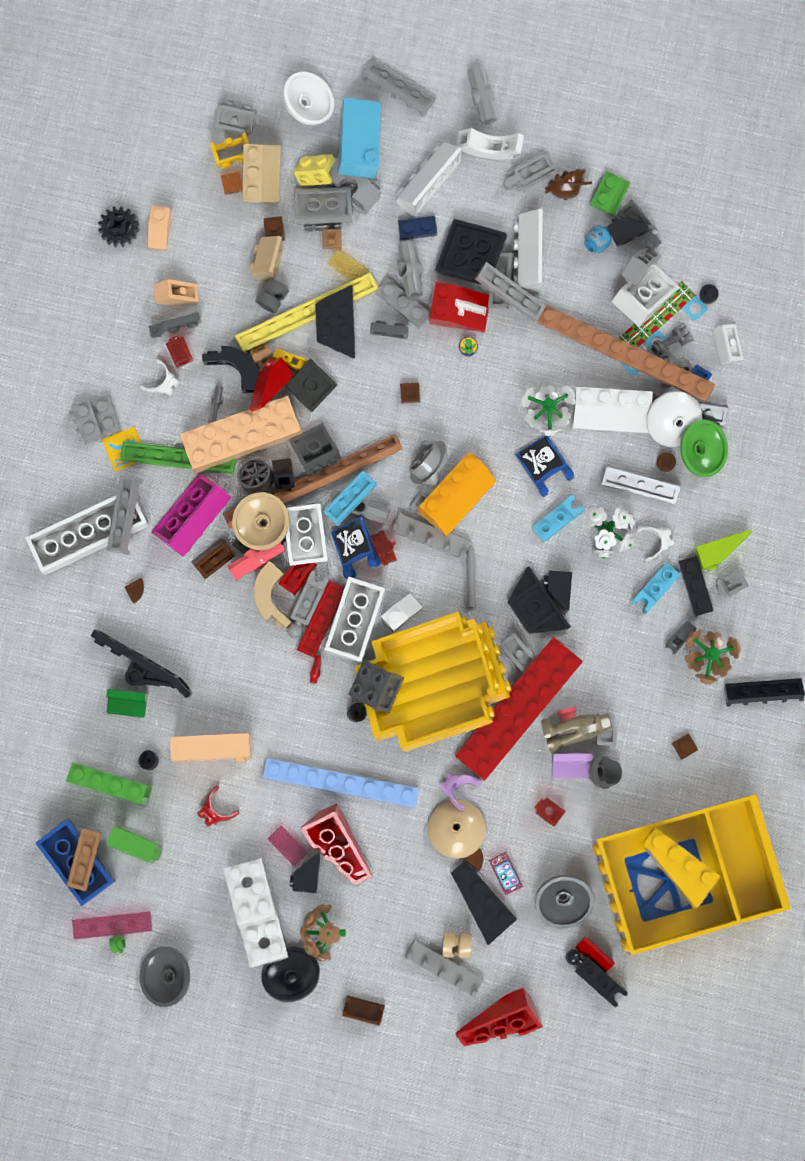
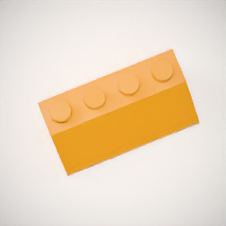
(457, 494)

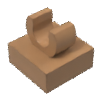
(332, 239)
(259, 353)

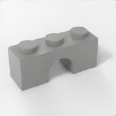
(366, 194)

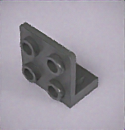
(376, 686)

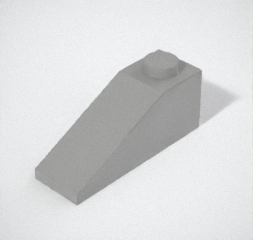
(640, 265)

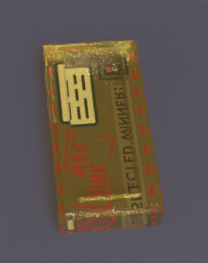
(347, 266)

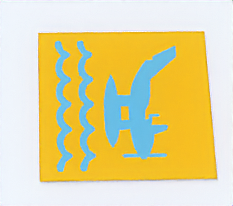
(113, 447)

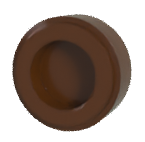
(666, 462)

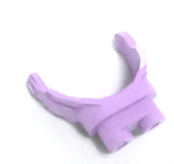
(453, 782)

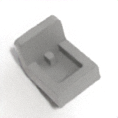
(731, 584)

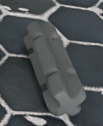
(320, 226)

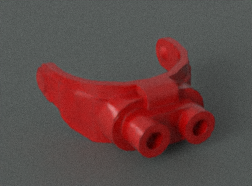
(210, 815)

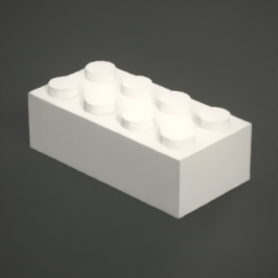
(355, 620)

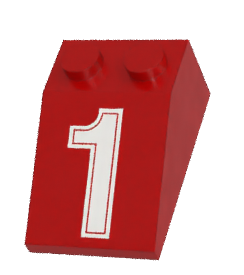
(459, 308)

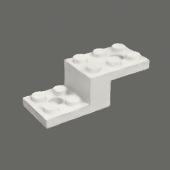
(255, 913)

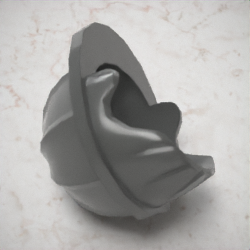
(604, 772)

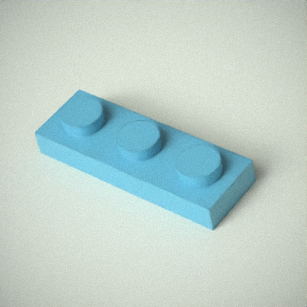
(350, 498)

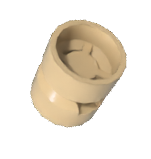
(456, 945)

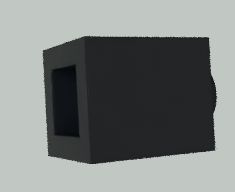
(283, 473)

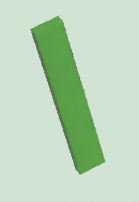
(166, 457)

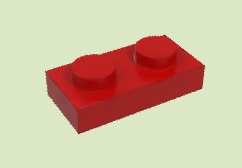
(296, 577)

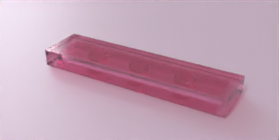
(112, 925)

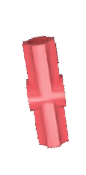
(253, 561)

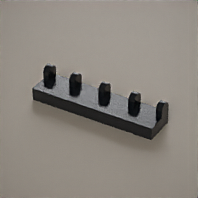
(764, 691)

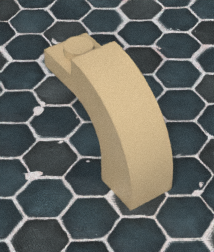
(264, 586)

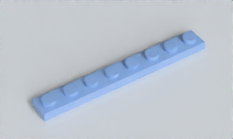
(340, 782)

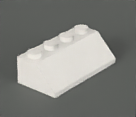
(429, 178)
(529, 250)
(611, 409)

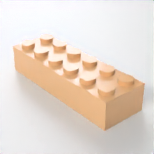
(240, 435)

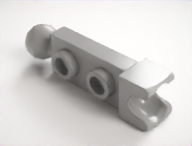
(307, 604)

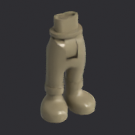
(585, 728)

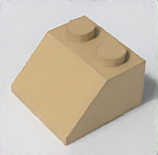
(267, 258)

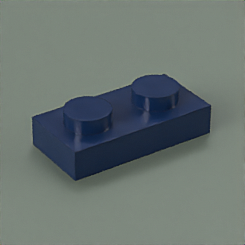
(417, 228)

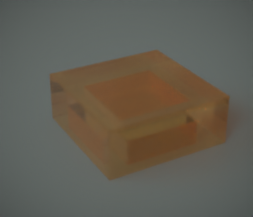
(231, 183)

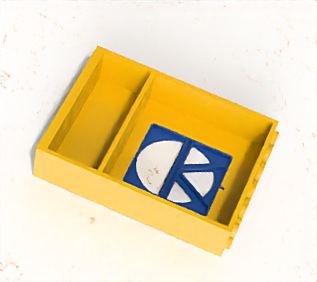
(726, 839)

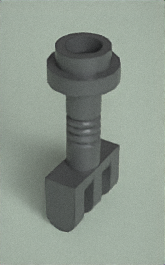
(659, 347)

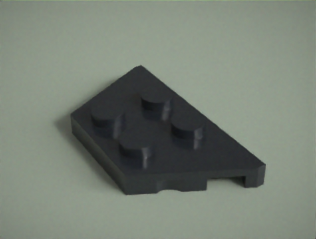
(336, 322)
(535, 606)

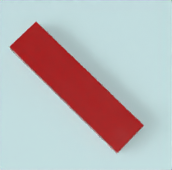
(321, 620)

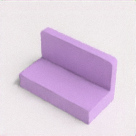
(571, 765)

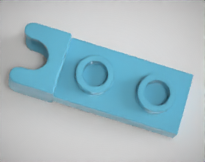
(557, 519)
(657, 587)

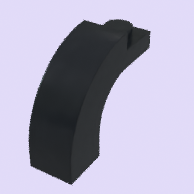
(237, 359)

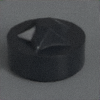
(708, 294)
(356, 712)
(148, 760)

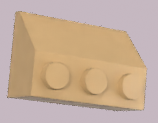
(261, 173)

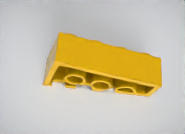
(682, 868)

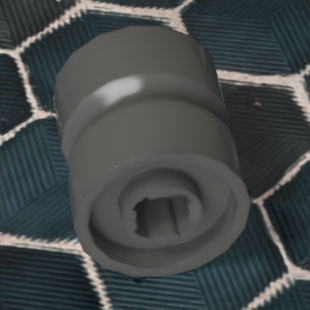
(271, 296)

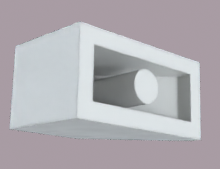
(401, 613)

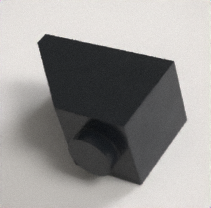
(627, 229)
(559, 588)
(306, 876)

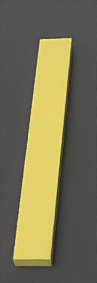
(299, 315)

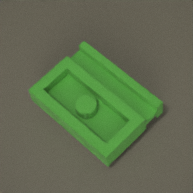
(610, 194)

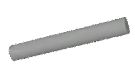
(471, 578)

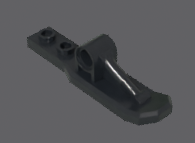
(149, 671)

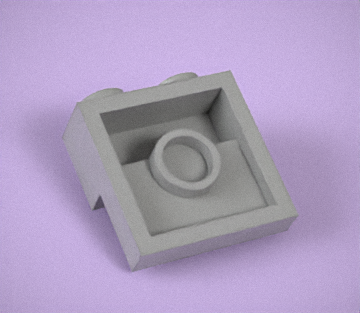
(95, 419)

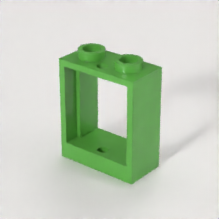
(134, 845)

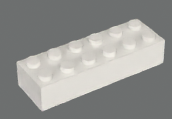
(77, 536)

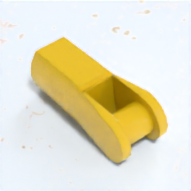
(288, 358)

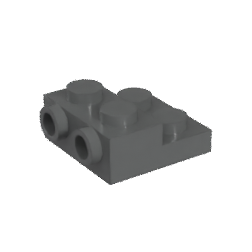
(315, 449)

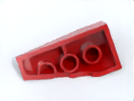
(507, 1016)

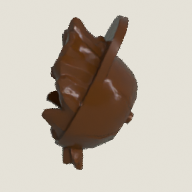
(567, 184)

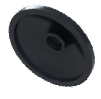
(299, 966)

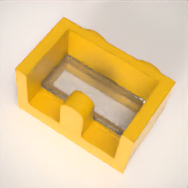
(229, 151)

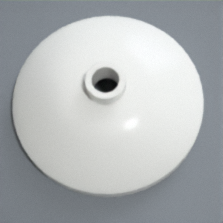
(313, 93)
(666, 412)

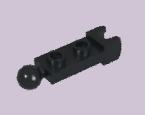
(595, 977)

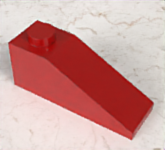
(269, 382)

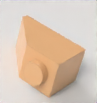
(159, 227)
(175, 292)

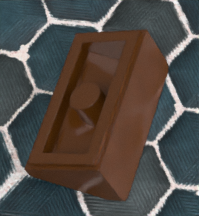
(213, 558)

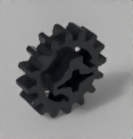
(112, 231)

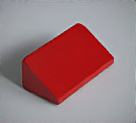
(589, 949)

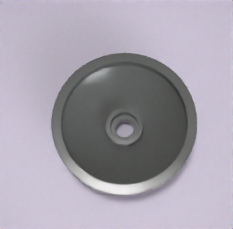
(564, 910)
(157, 976)

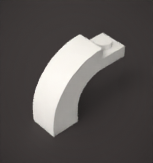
(489, 146)

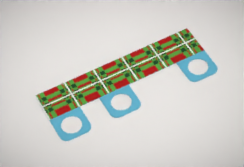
(646, 332)

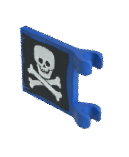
(542, 461)
(353, 545)

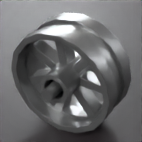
(256, 476)

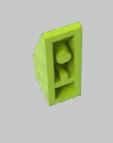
(715, 552)

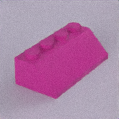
(191, 514)

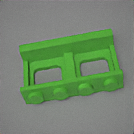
(109, 784)

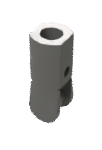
(681, 635)

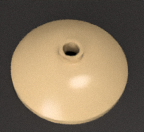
(252, 512)
(461, 842)

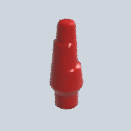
(315, 670)

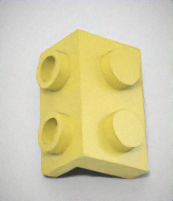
(314, 170)

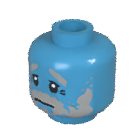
(597, 239)

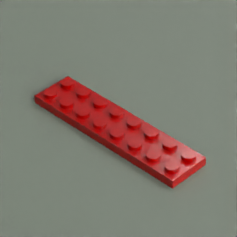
(517, 713)

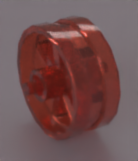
(383, 548)

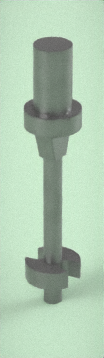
(217, 401)

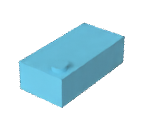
(359, 138)

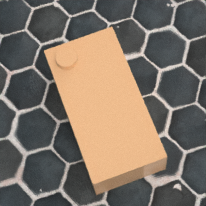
(211, 748)

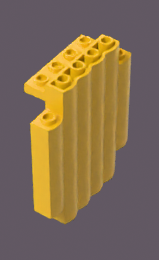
(447, 684)

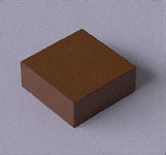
(410, 393)

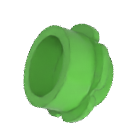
(117, 944)

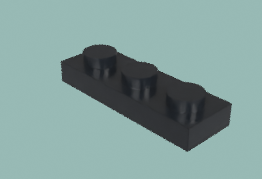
(695, 586)

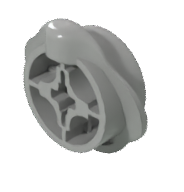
(428, 462)

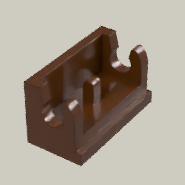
(363, 1010)

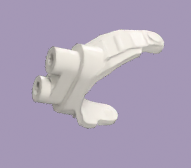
(167, 385)
(663, 535)

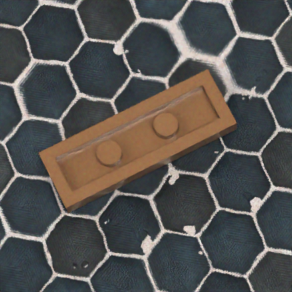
(84, 859)

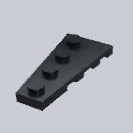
(483, 903)

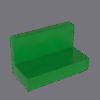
(126, 703)

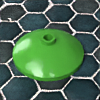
(710, 445)

